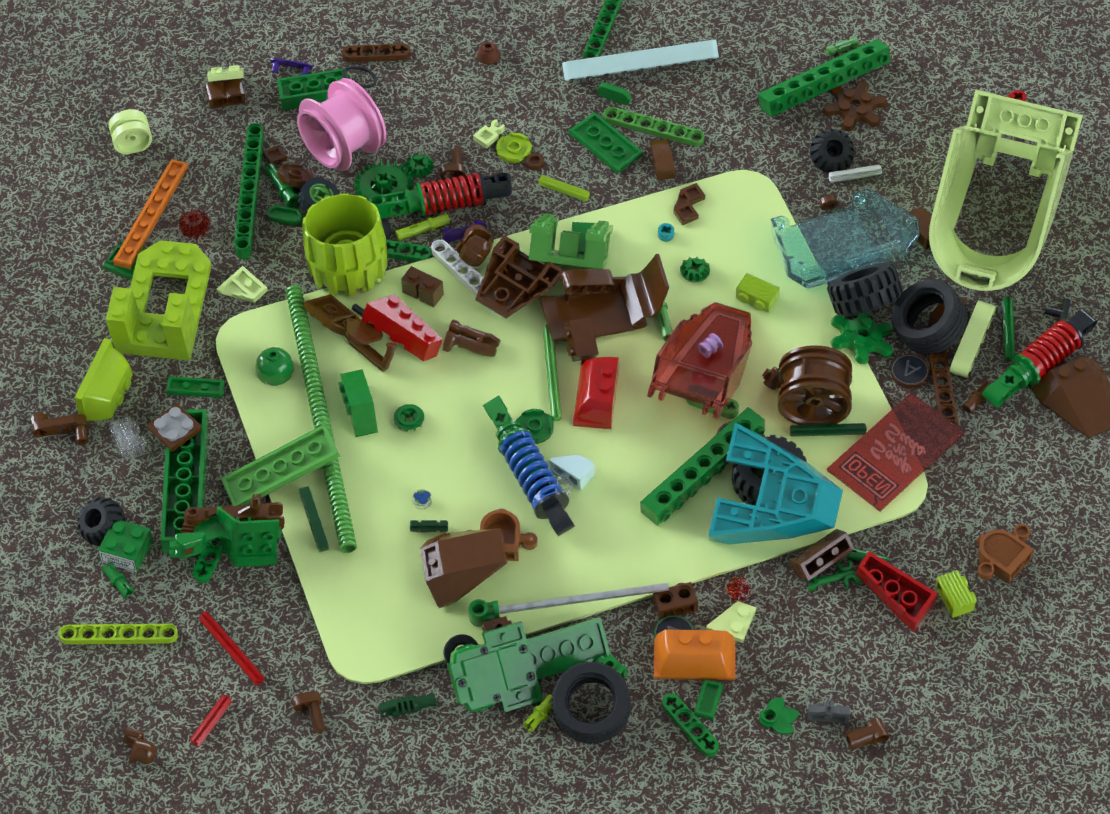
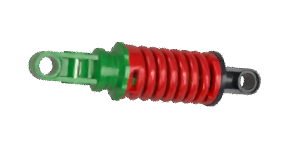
(444, 193)
(1041, 357)

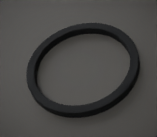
(363, 69)

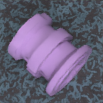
(710, 345)

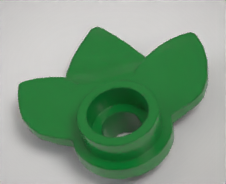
(781, 716)

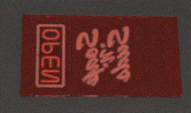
(895, 451)

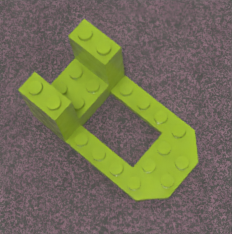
(160, 334)

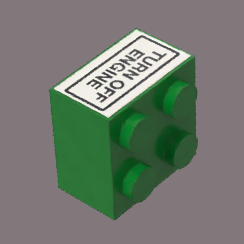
(125, 545)

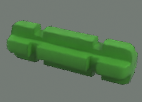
(842, 46)

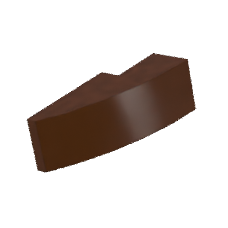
(662, 159)

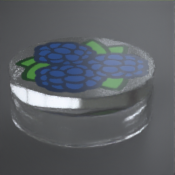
(422, 499)

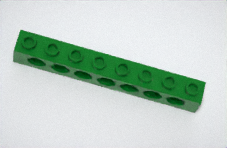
(824, 77)
(693, 468)

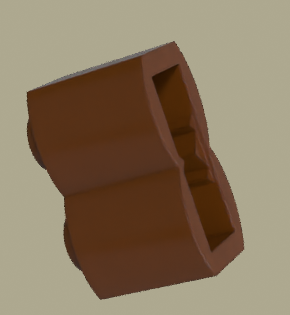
(225, 93)

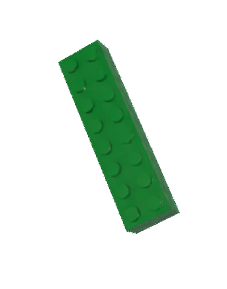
(184, 479)

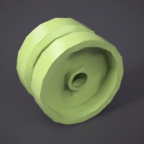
(130, 131)

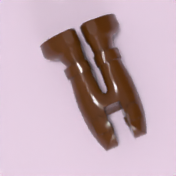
(482, 342)

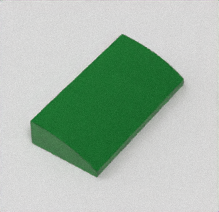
(308, 86)

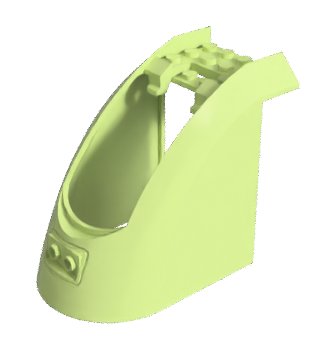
(982, 138)

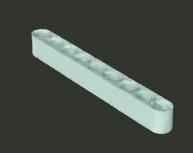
(640, 59)

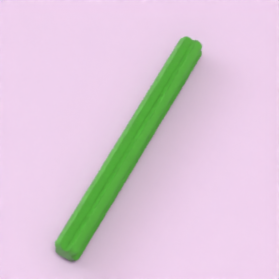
(552, 375)

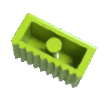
(757, 292)
(955, 593)

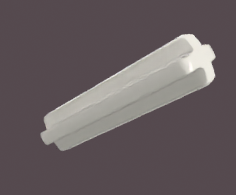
(855, 173)

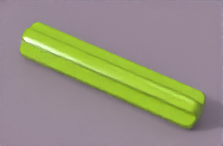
(564, 188)

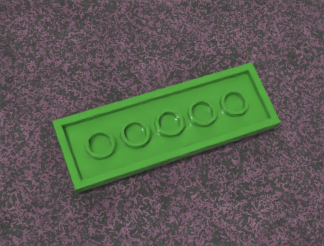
(281, 466)

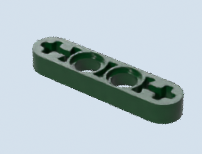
(313, 518)

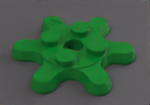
(859, 344)

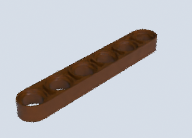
(947, 389)

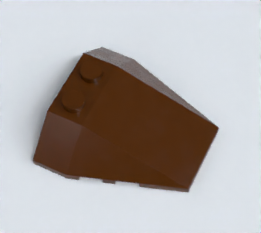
(513, 279)
(1078, 394)

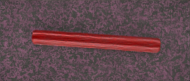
(232, 649)

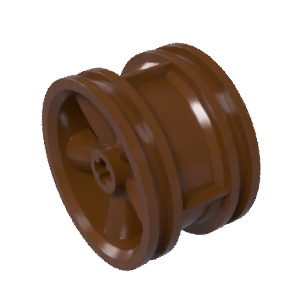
(815, 385)

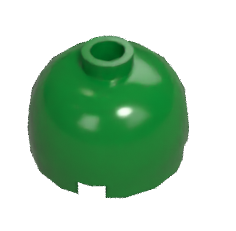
(274, 366)

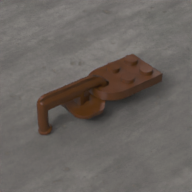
(344, 322)

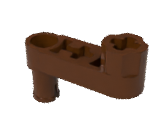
(45, 427)

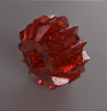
(194, 224)

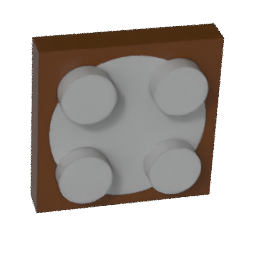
(174, 427)

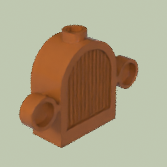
(511, 532)
(1003, 553)

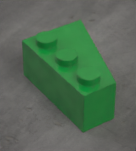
(358, 402)

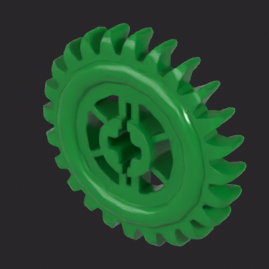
(383, 178)

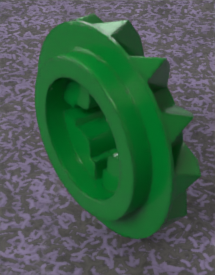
(419, 171)
(692, 275)
(407, 411)

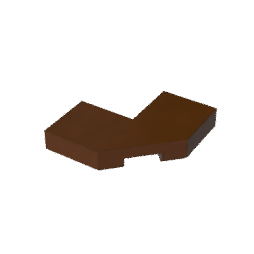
(687, 197)

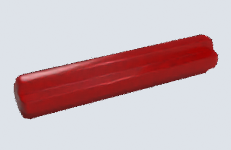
(210, 720)

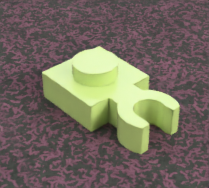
(488, 135)

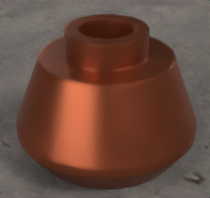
(488, 53)

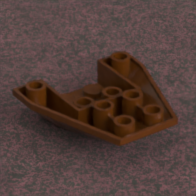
(460, 562)

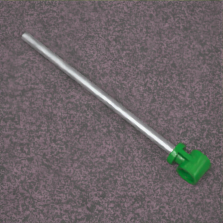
(492, 611)

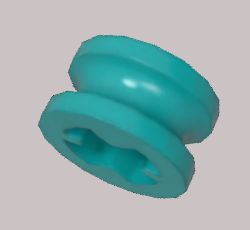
(663, 236)

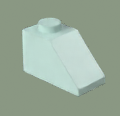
(575, 467)

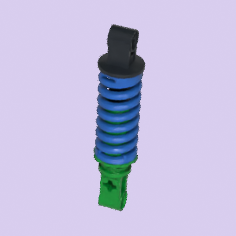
(530, 468)

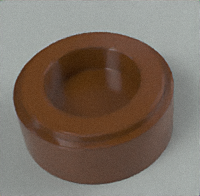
(534, 162)
(828, 202)

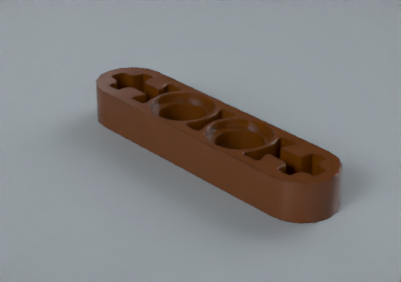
(376, 52)

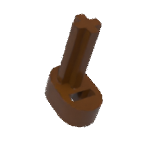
(456, 168)
(310, 701)

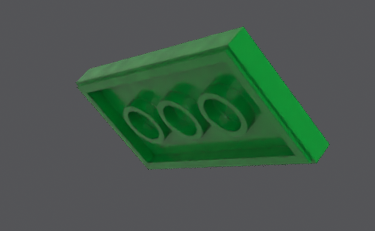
(606, 142)

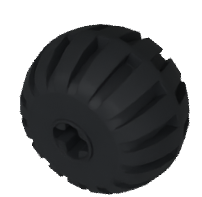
(841, 145)
(97, 518)

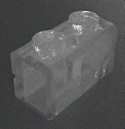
(127, 438)

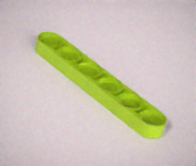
(119, 630)

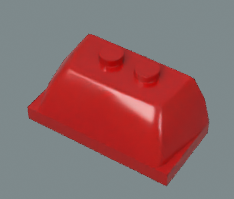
(596, 392)

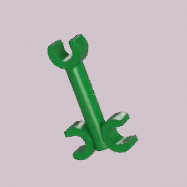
(845, 574)

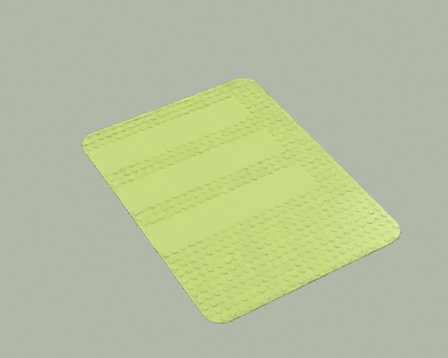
(375, 600)

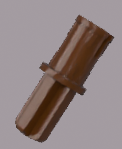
(976, 398)

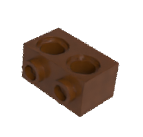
(676, 604)

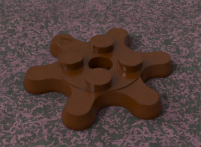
(852, 114)

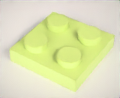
(232, 72)

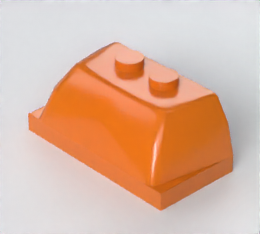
(694, 655)

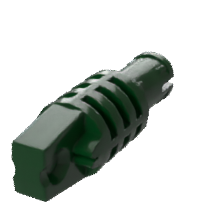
(406, 705)

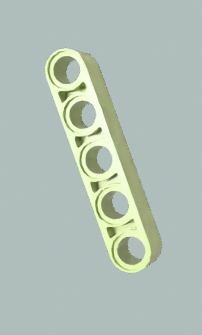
(972, 339)

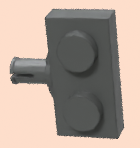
(828, 712)

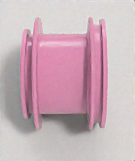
(341, 124)

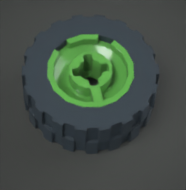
(314, 191)

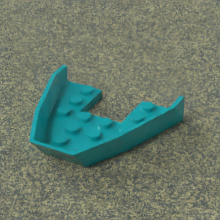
(790, 501)

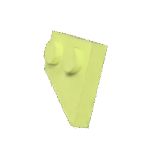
(243, 286)
(734, 620)

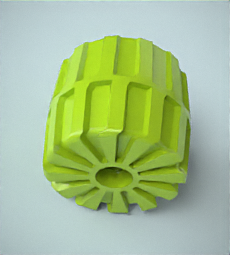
(345, 244)

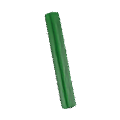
(1008, 328)

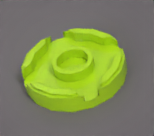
(513, 147)

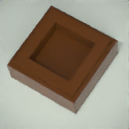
(275, 155)

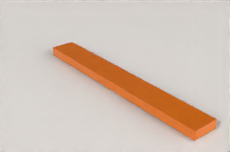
(150, 214)

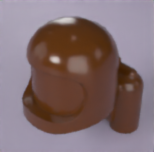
(142, 750)

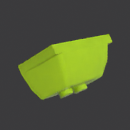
(104, 384)

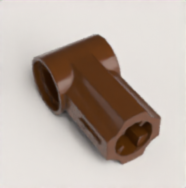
(872, 732)

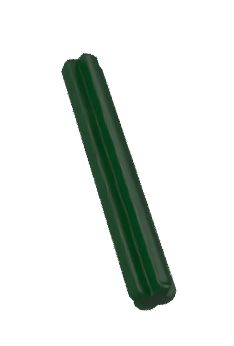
(828, 429)

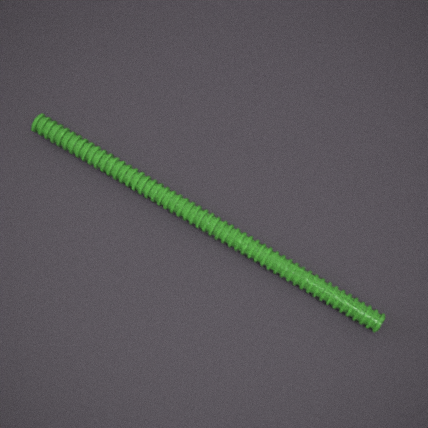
(320, 416)

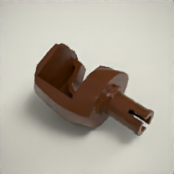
(475, 245)

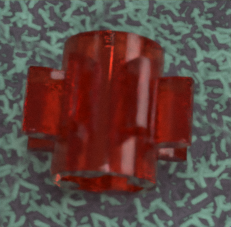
(738, 589)

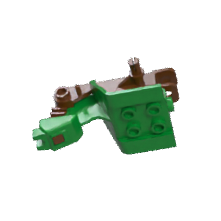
(245, 532)

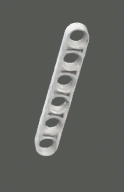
(454, 267)

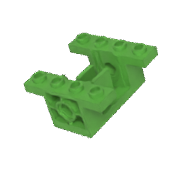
(544, 237)

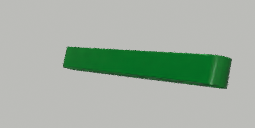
(249, 191)

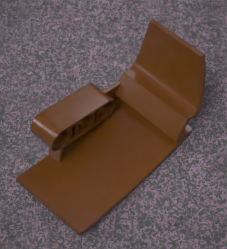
(610, 301)

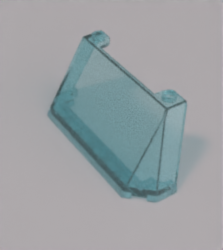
(844, 240)

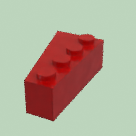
(403, 326)
(897, 590)

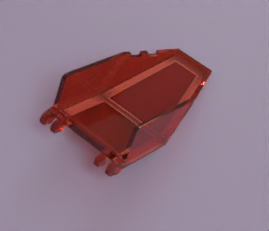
(690, 375)

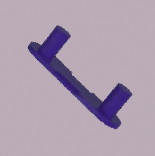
(276, 62)
(458, 233)

